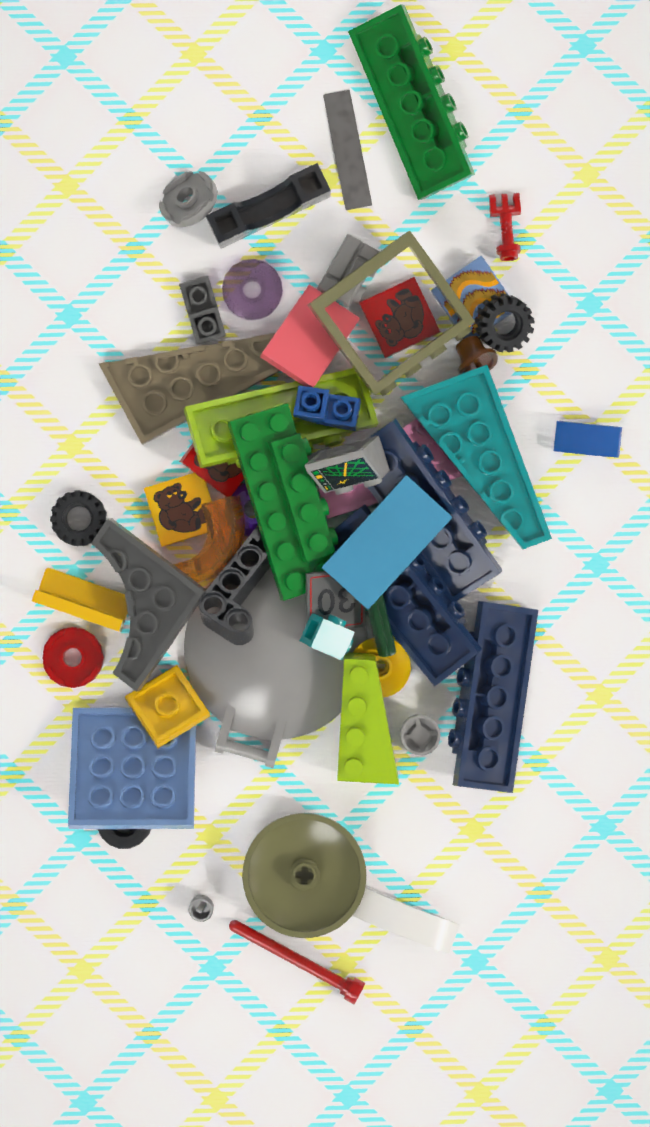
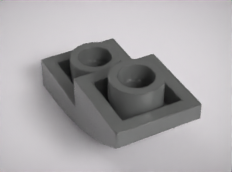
(202, 309)

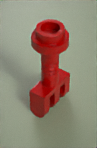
(508, 250)

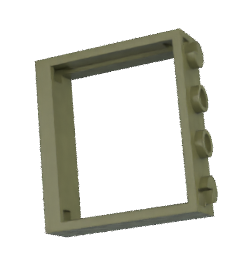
(432, 349)

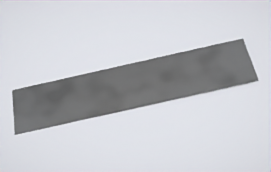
(347, 150)

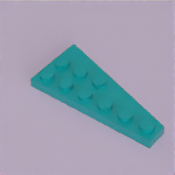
(475, 435)

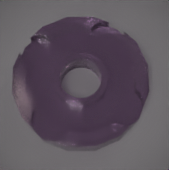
(252, 271)

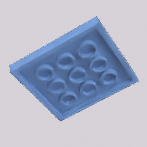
(124, 778)

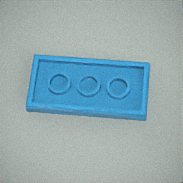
(387, 542)

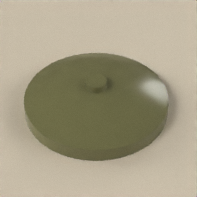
(304, 875)

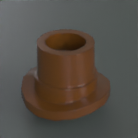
(474, 355)

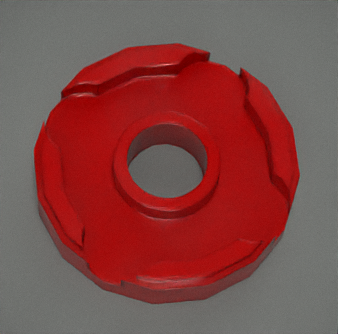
(55, 651)

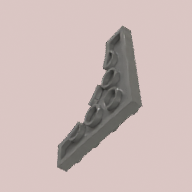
(157, 600)

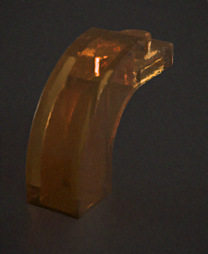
(224, 538)

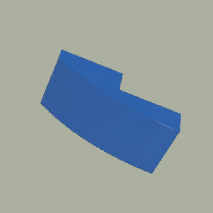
(327, 409)
(588, 439)

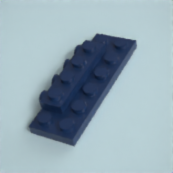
(459, 549)
(421, 614)
(493, 698)

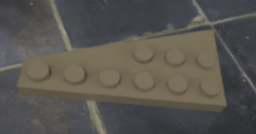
(161, 384)

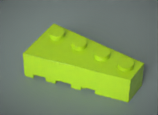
(364, 736)

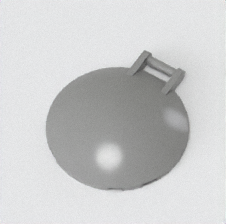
(272, 683)

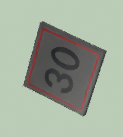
(328, 597)

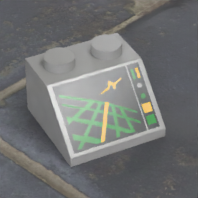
(349, 465)

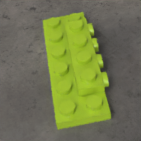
(212, 435)

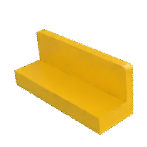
(82, 599)

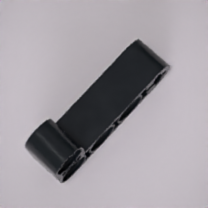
(230, 600)

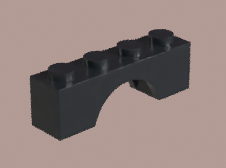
(284, 200)

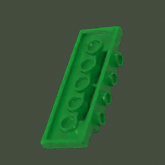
(413, 101)
(283, 497)

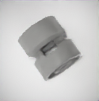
(420, 734)

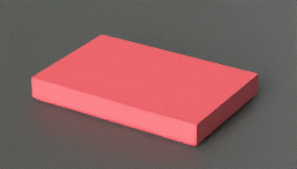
(302, 344)

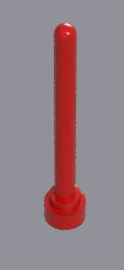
(348, 987)

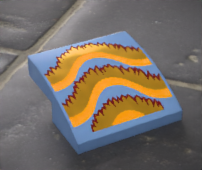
(472, 286)

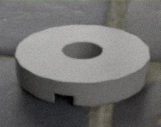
(194, 210)

